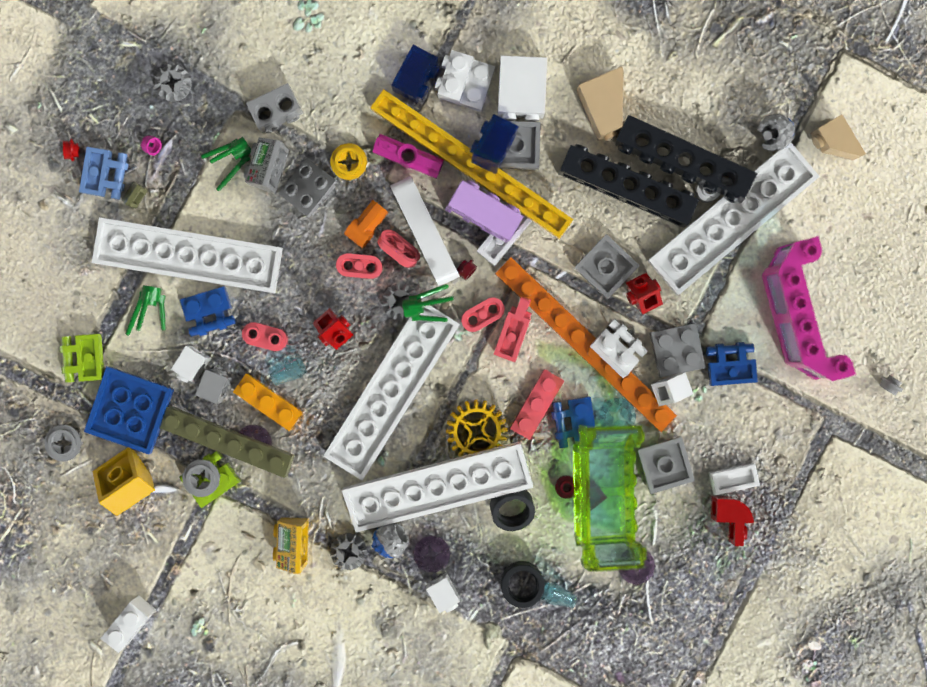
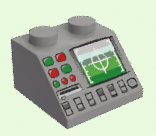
(266, 164)

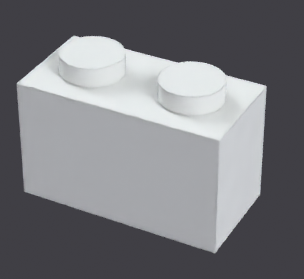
(128, 624)

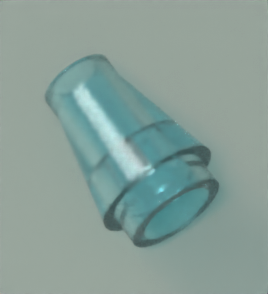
(289, 371)
(557, 595)

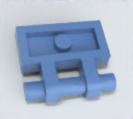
(96, 173)

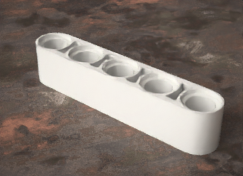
(424, 231)

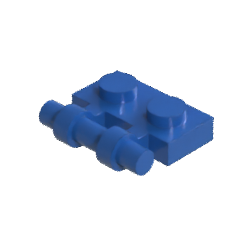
(206, 304)
(731, 372)
(580, 413)

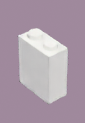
(522, 88)

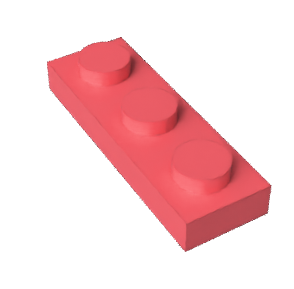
(536, 404)

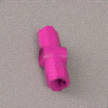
(394, 150)

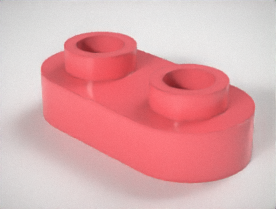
(398, 248)
(359, 267)
(482, 314)
(264, 336)

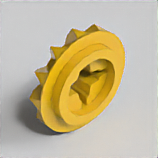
(341, 153)

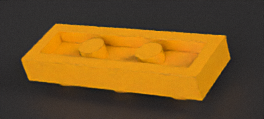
(268, 402)

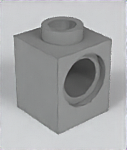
(214, 385)

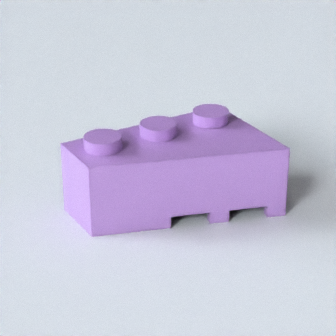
(484, 211)

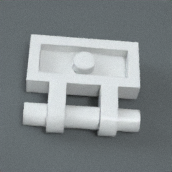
(614, 352)

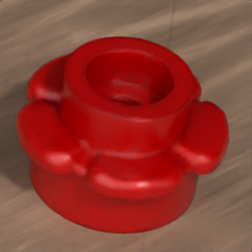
(70, 149)

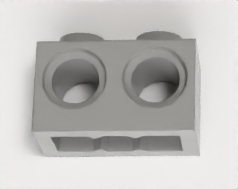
(272, 102)

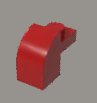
(733, 512)

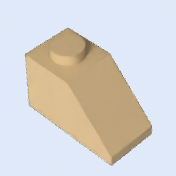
(837, 139)

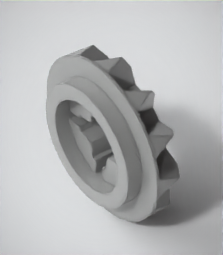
(181, 88)
(389, 300)
(57, 451)
(191, 482)
(358, 547)

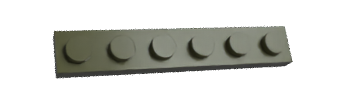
(227, 441)

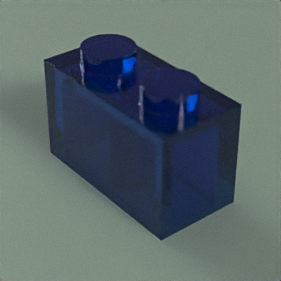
(415, 74)
(494, 143)

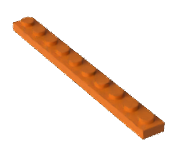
(580, 340)

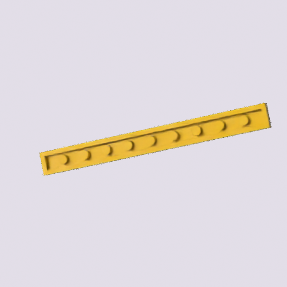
(459, 156)

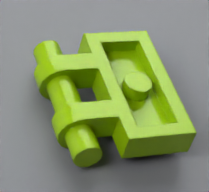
(89, 358)
(227, 479)

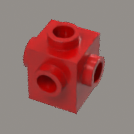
(641, 289)
(333, 329)

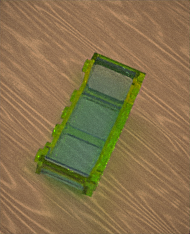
(606, 497)

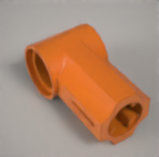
(363, 228)

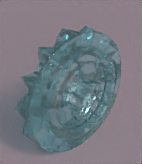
(613, 405)

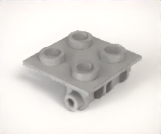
(308, 187)

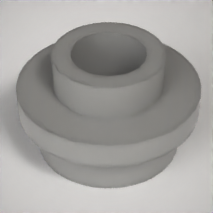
(891, 384)

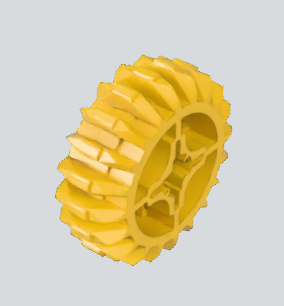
(487, 414)

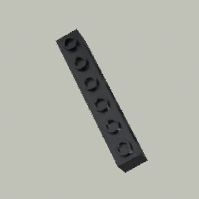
(698, 157)
(685, 200)

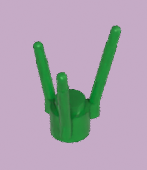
(238, 148)
(148, 296)
(414, 305)

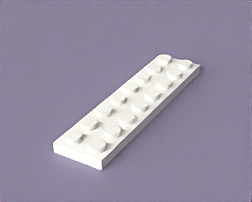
(730, 223)
(187, 255)
(390, 393)
(438, 487)

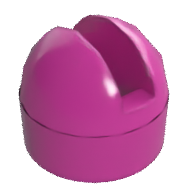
(155, 149)

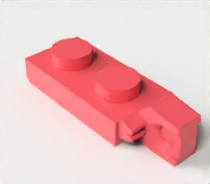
(514, 331)

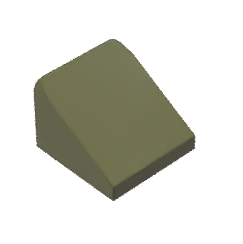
(134, 195)

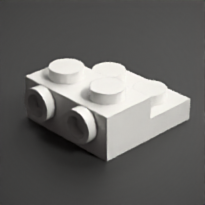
(464, 80)

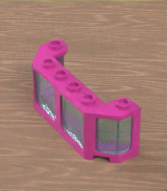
(795, 314)

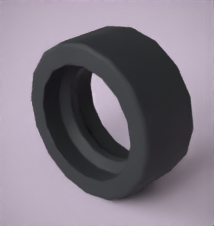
(516, 522)
(518, 601)

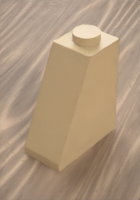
(604, 103)

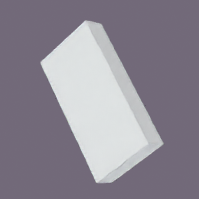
(734, 478)

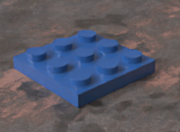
(128, 410)

